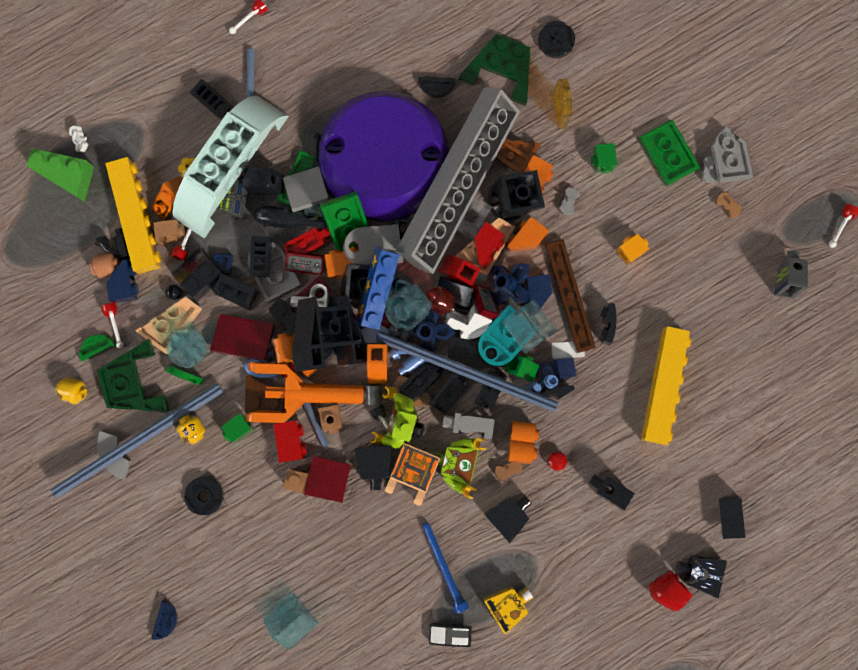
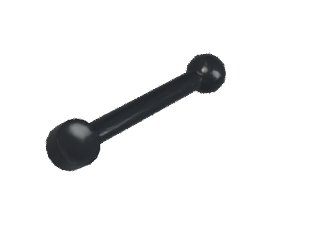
(317, 136)

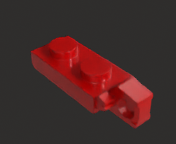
(308, 241)

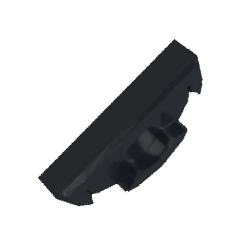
(436, 86)

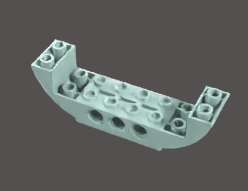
(223, 161)

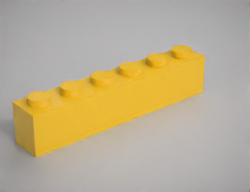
(133, 215)
(665, 386)

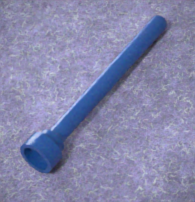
(459, 603)

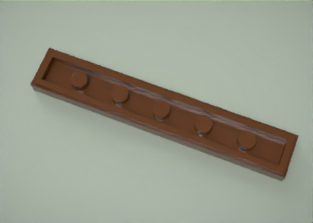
(570, 296)

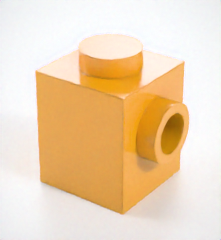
(632, 248)

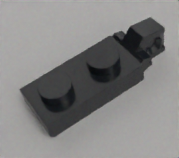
(421, 380)

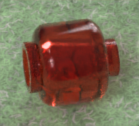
(441, 300)

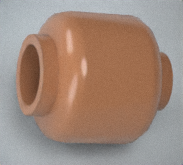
(104, 264)

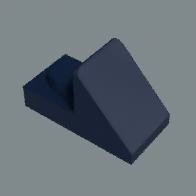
(560, 368)

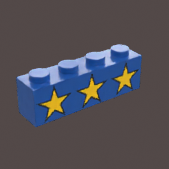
(377, 287)

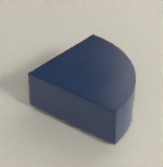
(223, 262)

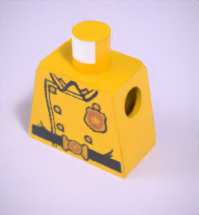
(508, 606)

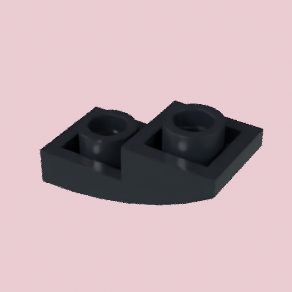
(461, 292)
(610, 319)

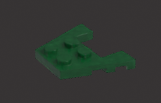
(505, 59)
(122, 382)

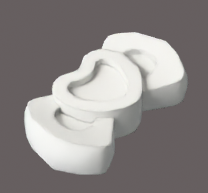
(78, 138)

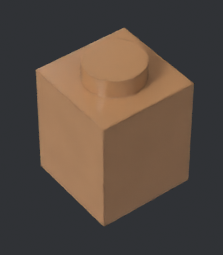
(296, 480)

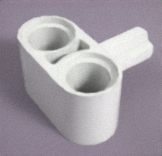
(322, 302)

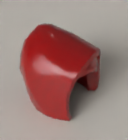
(669, 591)

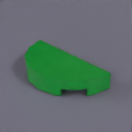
(95, 345)
(183, 375)

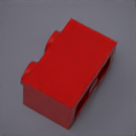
(289, 441)

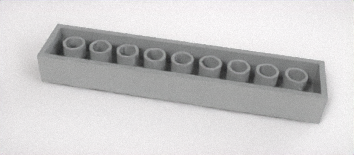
(458, 180)

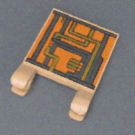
(413, 469)

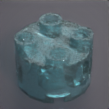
(407, 307)
(186, 346)

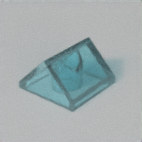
(529, 326)
(289, 622)

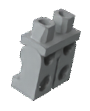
(469, 423)

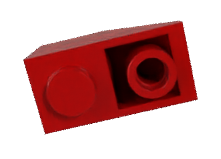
(486, 242)
(459, 270)

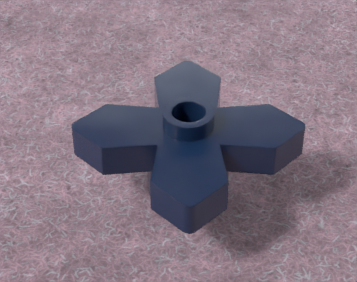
(509, 283)
(439, 331)

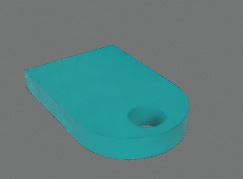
(499, 339)

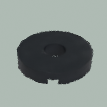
(215, 492)

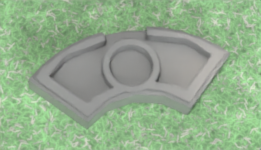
(106, 443)

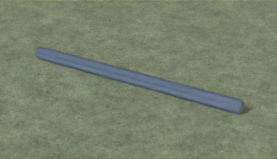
(467, 371)
(136, 440)

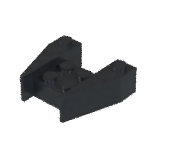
(326, 328)

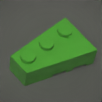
(65, 171)

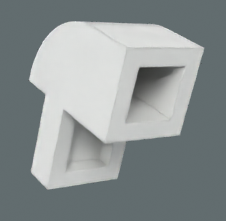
(471, 325)

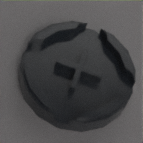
(556, 39)

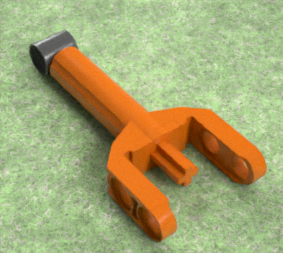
(298, 392)

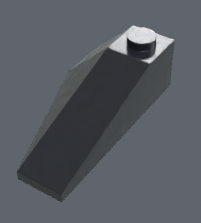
(355, 279)

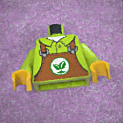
(401, 420)
(459, 464)

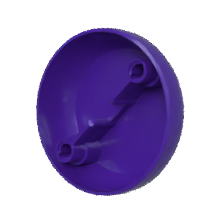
(383, 153)

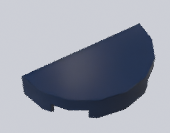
(165, 621)

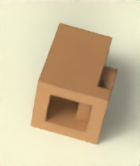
(168, 231)
(326, 412)

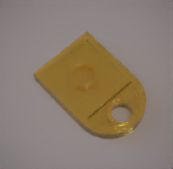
(562, 102)

